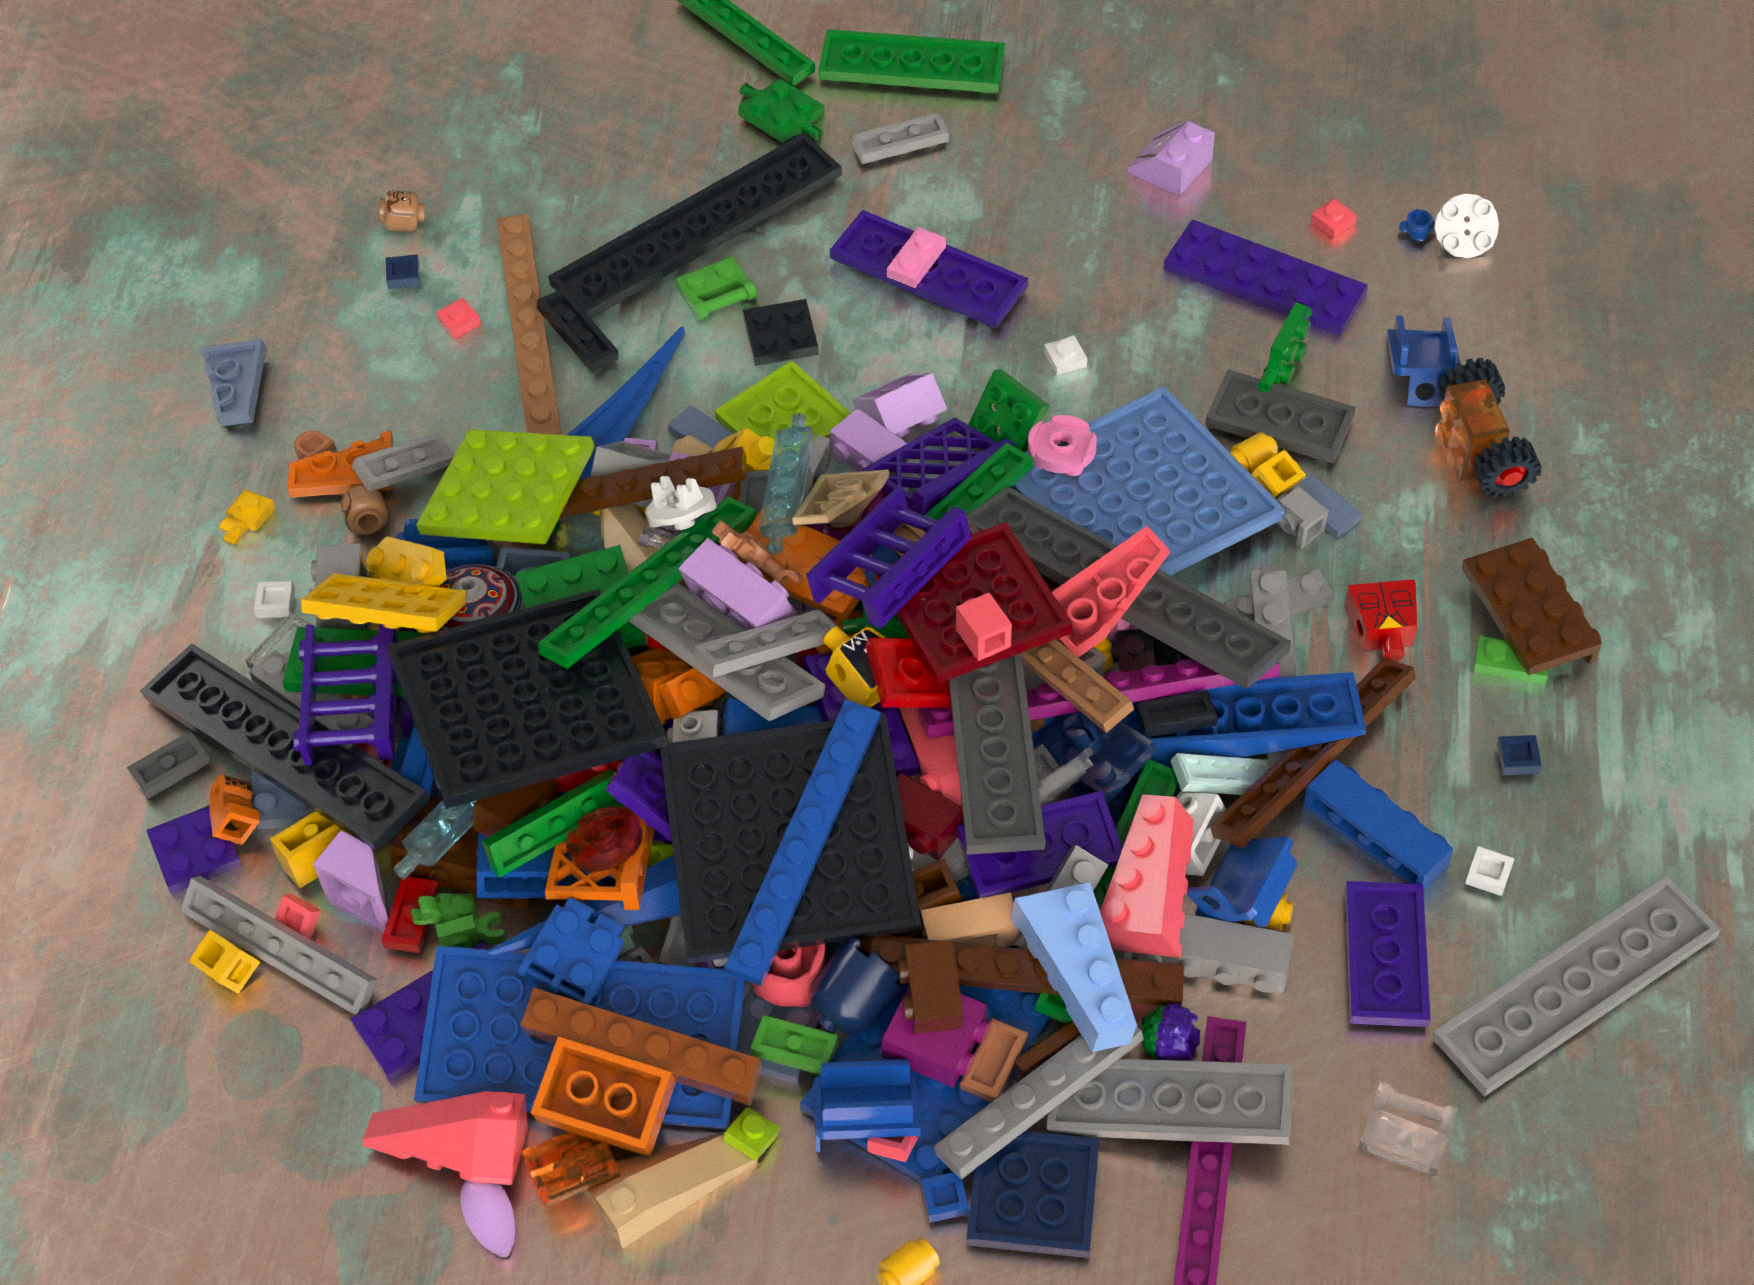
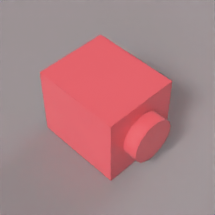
(983, 626)

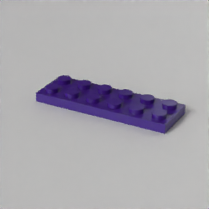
(1265, 276)
(953, 281)

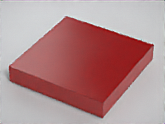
(903, 676)

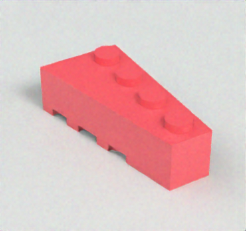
(1149, 882)

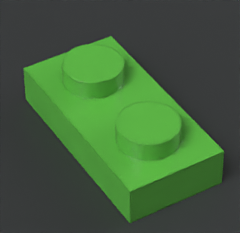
(1498, 659)
(793, 1044)

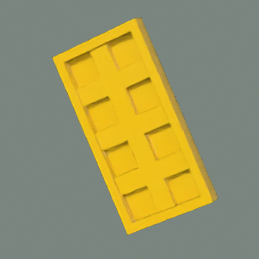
(383, 602)

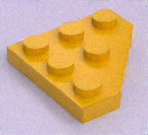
(406, 563)

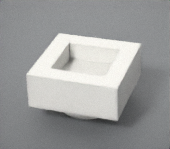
(1065, 355)
(274, 599)
(1489, 871)

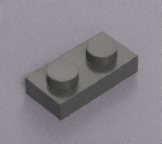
(168, 764)

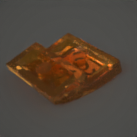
(568, 1166)

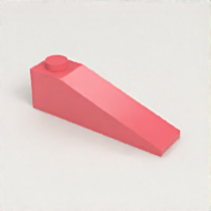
(1107, 588)
(934, 756)
(468, 1133)

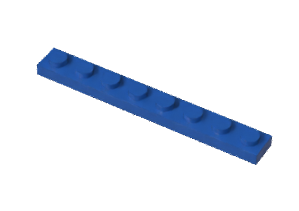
(802, 843)

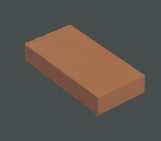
(994, 1061)

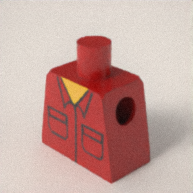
(1383, 615)

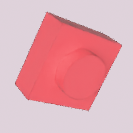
(1333, 218)
(458, 318)
(298, 915)
(892, 1147)

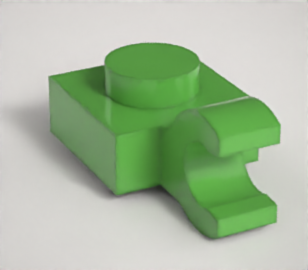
(444, 908)
(467, 932)

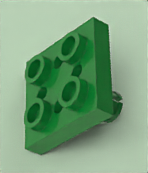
(1015, 411)

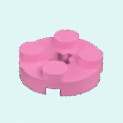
(1058, 459)

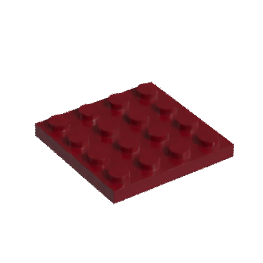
(985, 564)

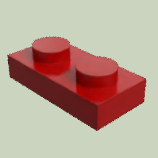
(400, 930)

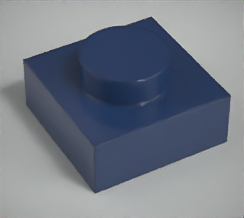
(402, 271)
(1519, 755)

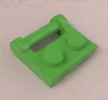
(715, 287)

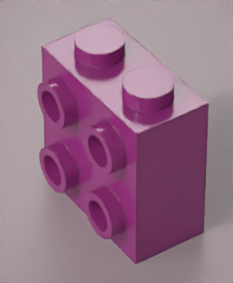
(940, 1053)

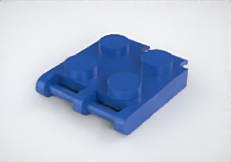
(575, 950)

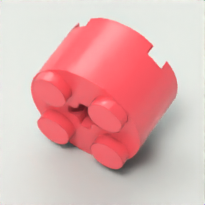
(792, 976)

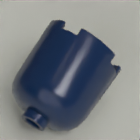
(853, 989)

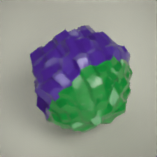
(1170, 1033)

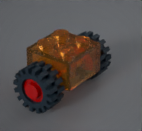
(1478, 433)

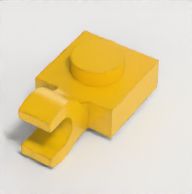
(245, 513)

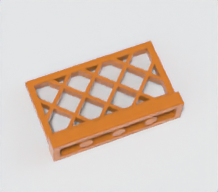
(629, 878)

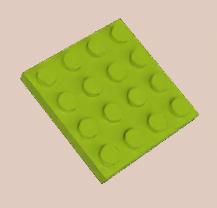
(506, 486)

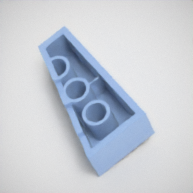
(1075, 951)

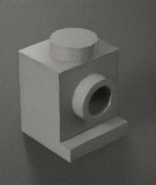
(1303, 516)

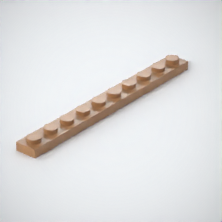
(528, 326)
(1065, 672)

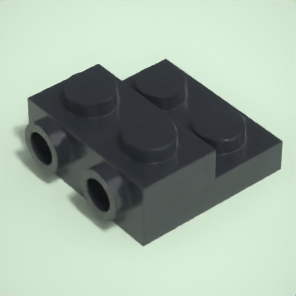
(1138, 649)

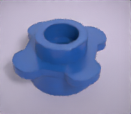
(1418, 224)

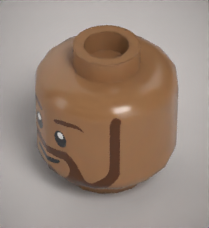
(401, 211)
(364, 510)

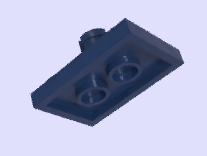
(1114, 757)

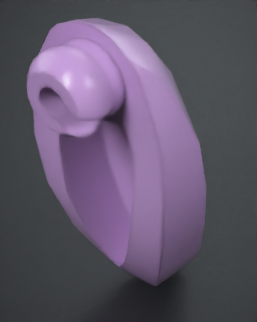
(489, 1216)

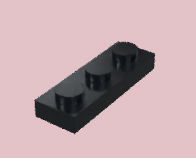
(577, 329)

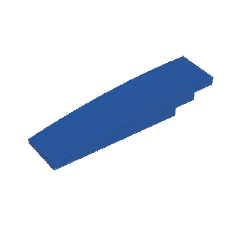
(1268, 718)

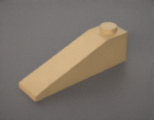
(840, 498)

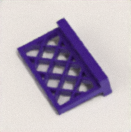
(933, 490)

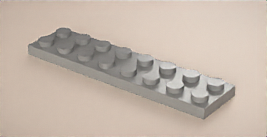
(1575, 985)

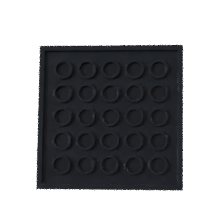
(510, 718)
(729, 816)

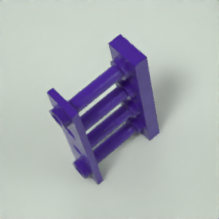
(907, 575)
(380, 705)

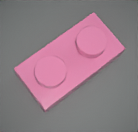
(916, 257)

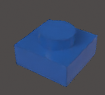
(944, 1197)

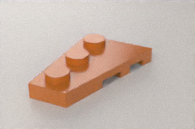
(332, 472)

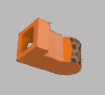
(232, 803)

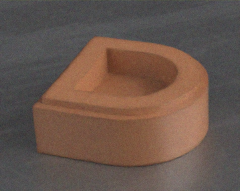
(312, 443)

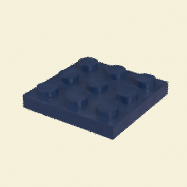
(1036, 1195)

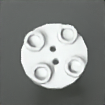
(1482, 225)
(680, 505)

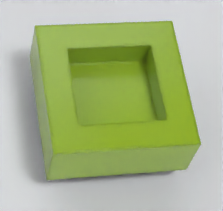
(751, 1133)

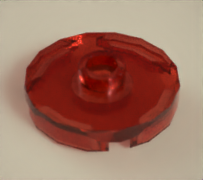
(604, 839)

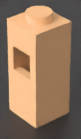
(972, 922)

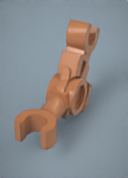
(754, 552)

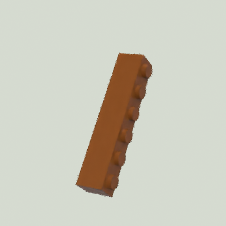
(688, 1058)

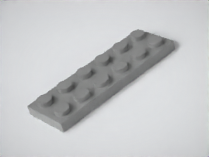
(684, 620)
(1182, 1102)

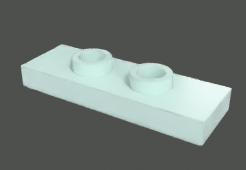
(1217, 773)

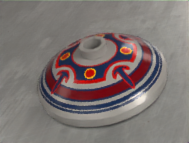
(488, 593)

